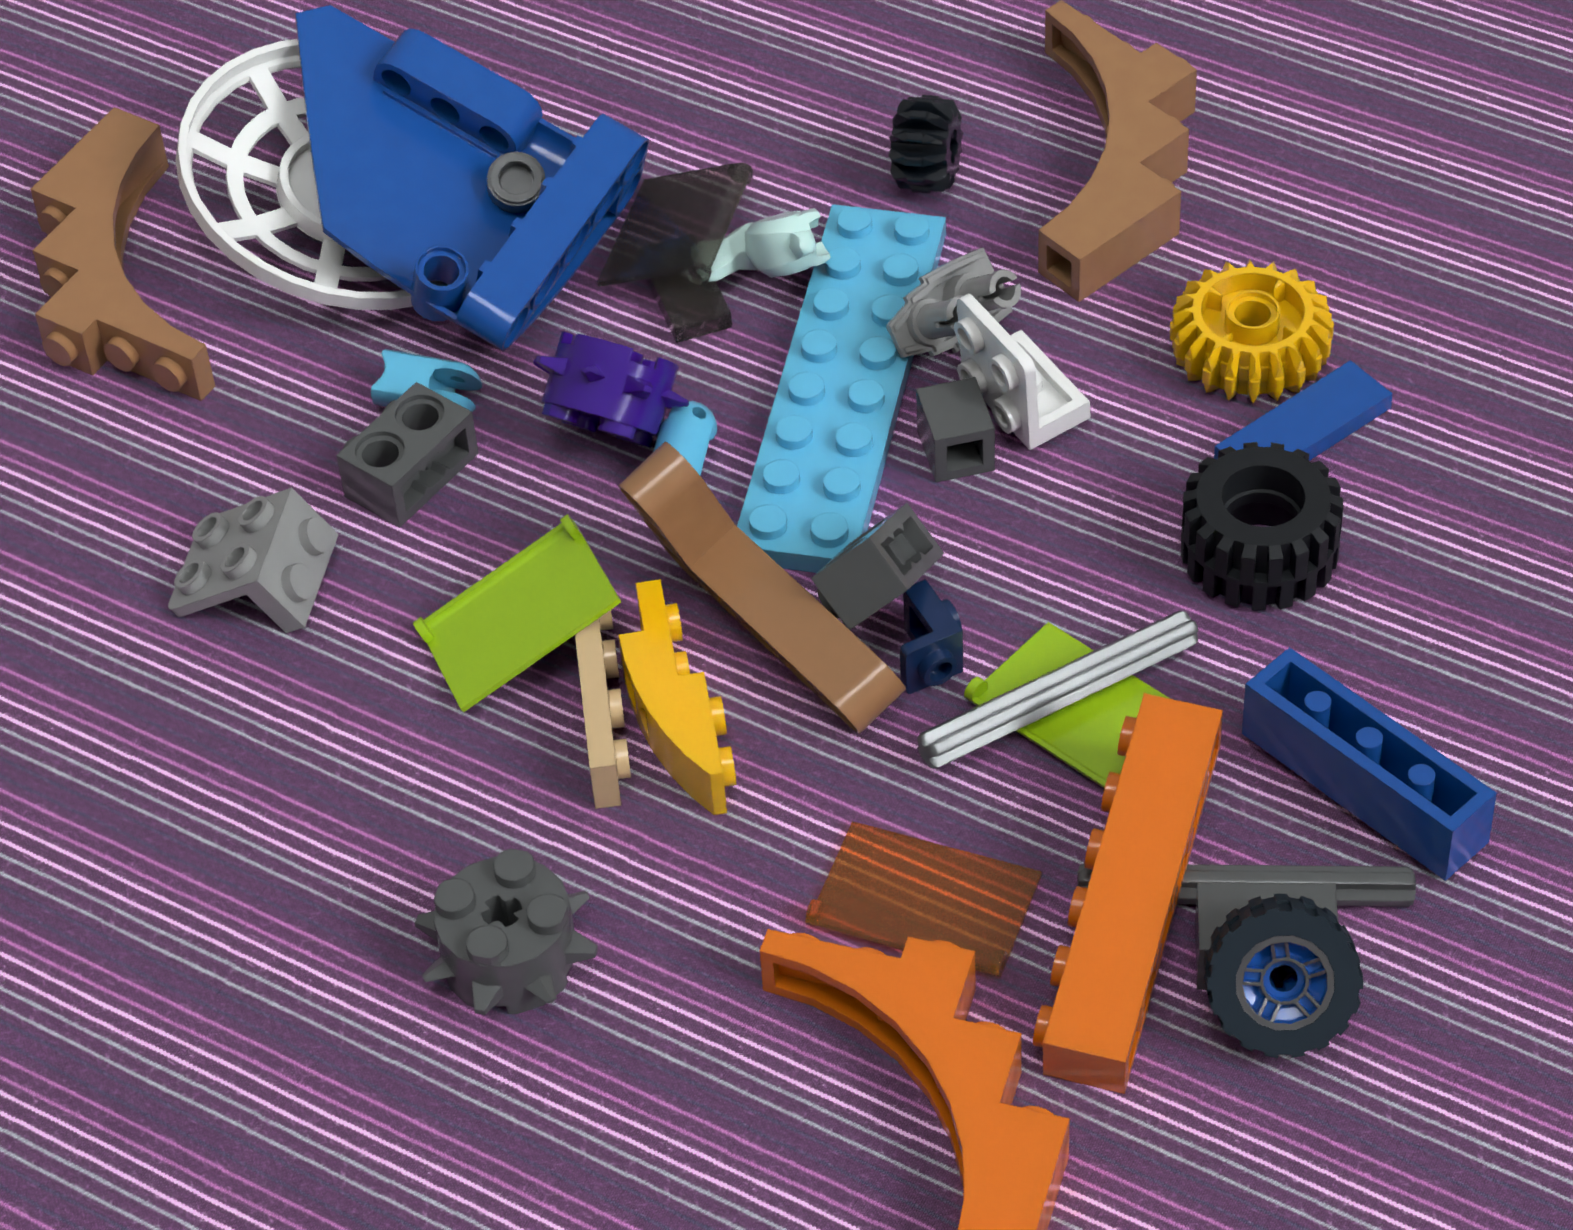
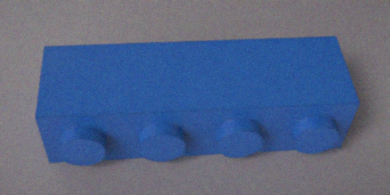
(1368, 763)

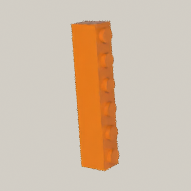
(1130, 895)

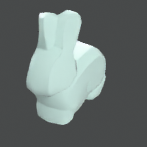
(772, 245)

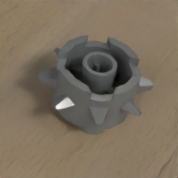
(505, 933)

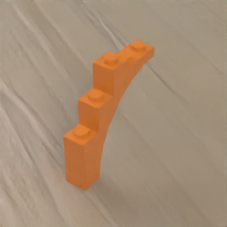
(968, 1070)

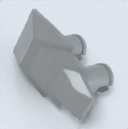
(931, 308)

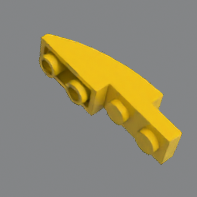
(674, 704)

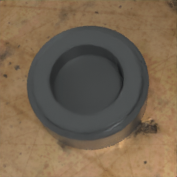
(515, 181)

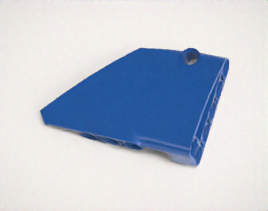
(405, 165)

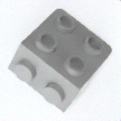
(264, 550)

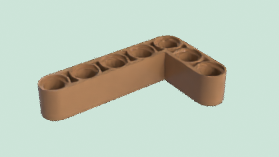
(758, 590)

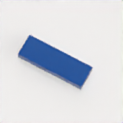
(1318, 414)

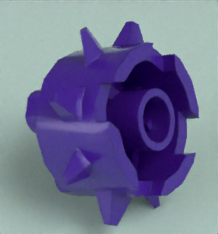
(608, 385)

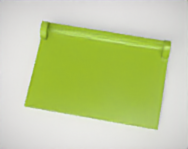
(518, 613)
(1081, 733)

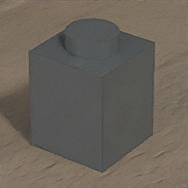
(955, 429)

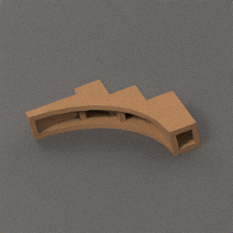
(1130, 198)
(93, 308)

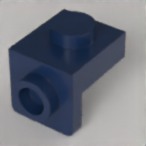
(936, 639)

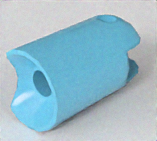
(437, 374)
(689, 432)

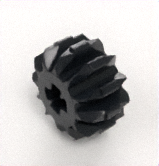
(926, 144)

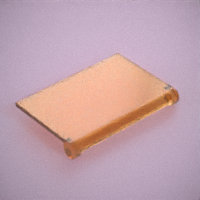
(915, 888)

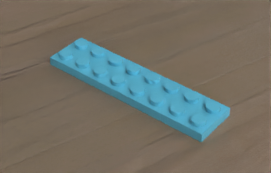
(839, 389)

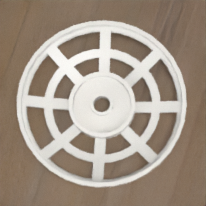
(292, 180)

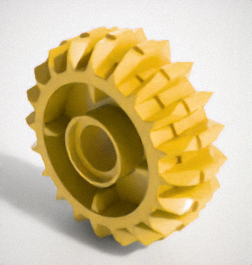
(1251, 331)

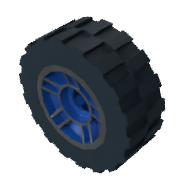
(1308, 1005)

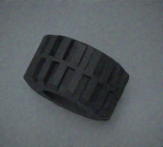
(1255, 561)

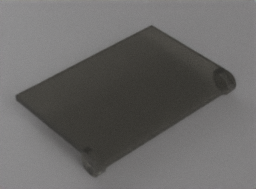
(677, 225)

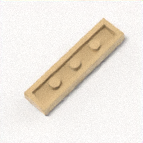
(602, 712)

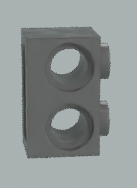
(407, 454)
(877, 567)

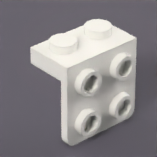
(1016, 378)

